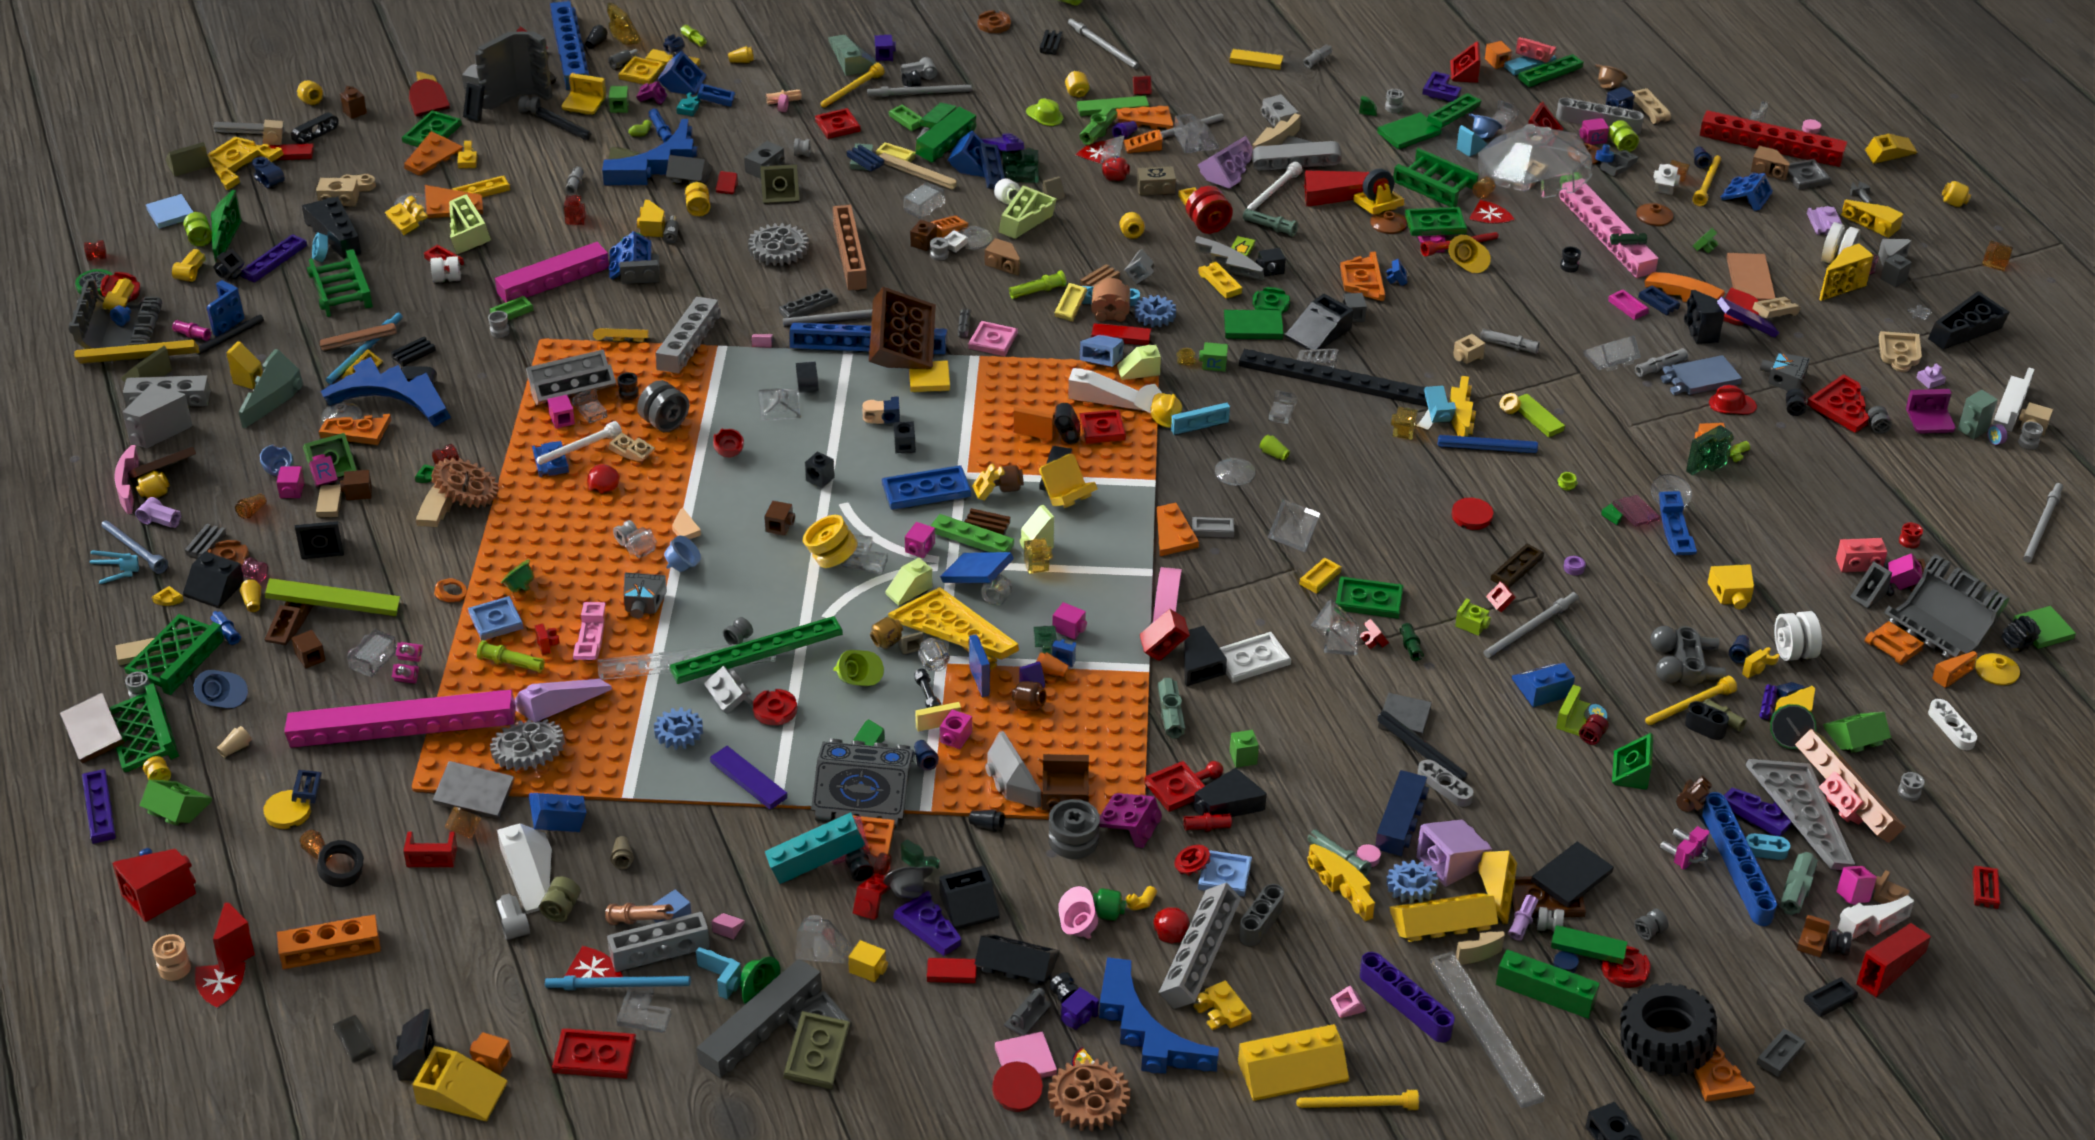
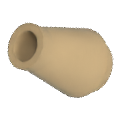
(235, 741)

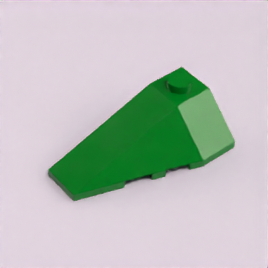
(225, 223)

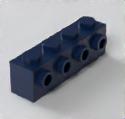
(1401, 813)

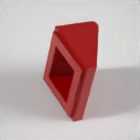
(727, 182)

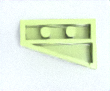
(1026, 211)
(466, 225)

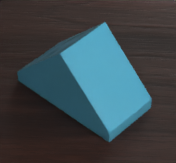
(1469, 142)

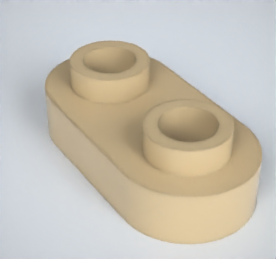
(365, 182)

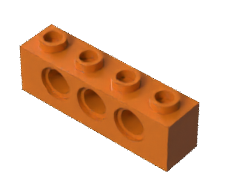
(328, 941)

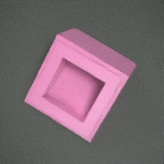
(762, 340)
(727, 925)
(1348, 1003)

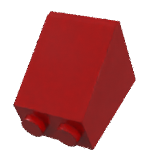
(155, 881)

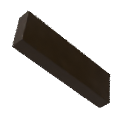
(1517, 565)

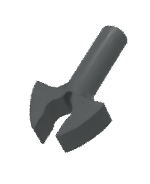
(1862, 190)

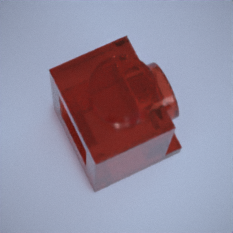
(574, 210)

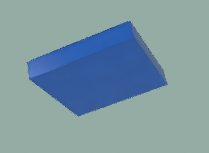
(979, 665)

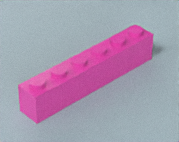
(552, 272)

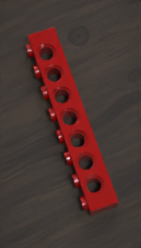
(1784, 140)

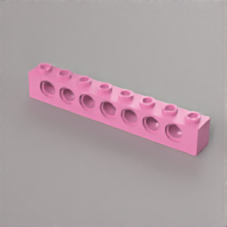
(1603, 223)

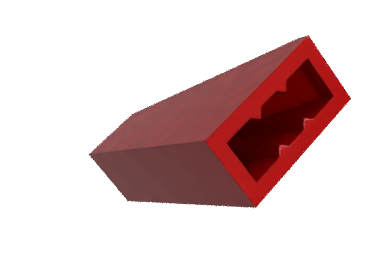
(1332, 186)
(1891, 959)

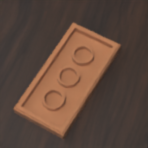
(1751, 275)

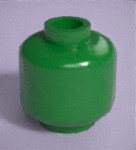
(1108, 904)

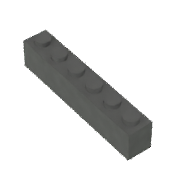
(759, 1018)

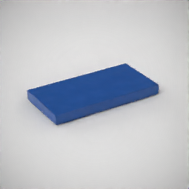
(926, 487)

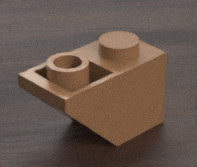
(1770, 162)
(1002, 256)

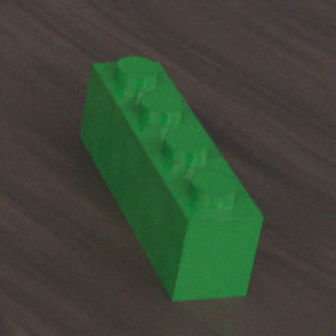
(945, 134)
(1547, 983)

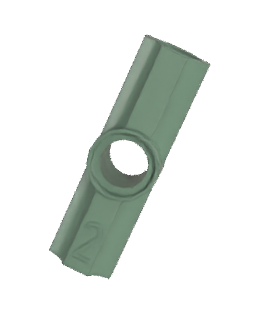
(1171, 708)
(1798, 883)

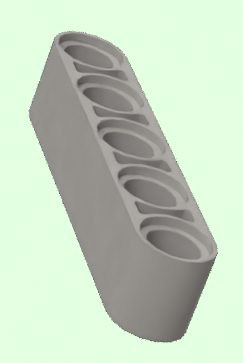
(1577, 111)
(1306, 154)

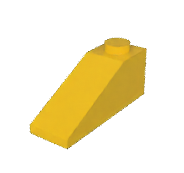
(1498, 876)

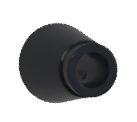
(596, 36)
(988, 819)

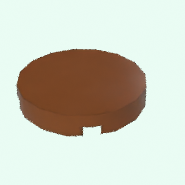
(994, 22)
(231, 550)

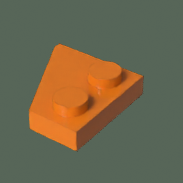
(878, 834)

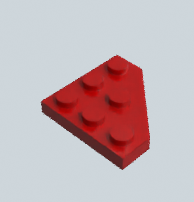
(1842, 403)

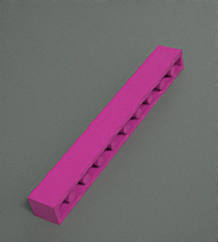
(400, 718)

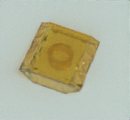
(621, 25)

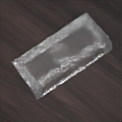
(1112, 148)

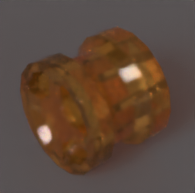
(1483, 187)

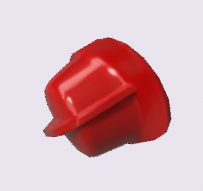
(1732, 400)

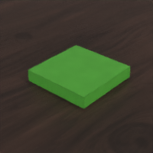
(2052, 627)

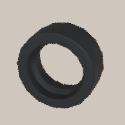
(340, 847)

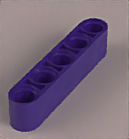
(1407, 997)

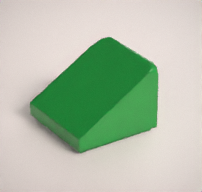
(870, 733)

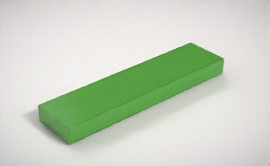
(1091, 107)

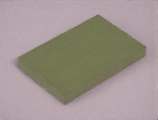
(816, 1050)

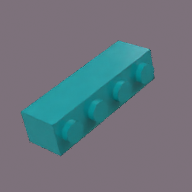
(815, 848)

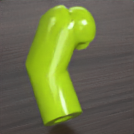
(640, 130)

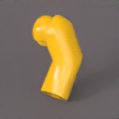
(1137, 903)

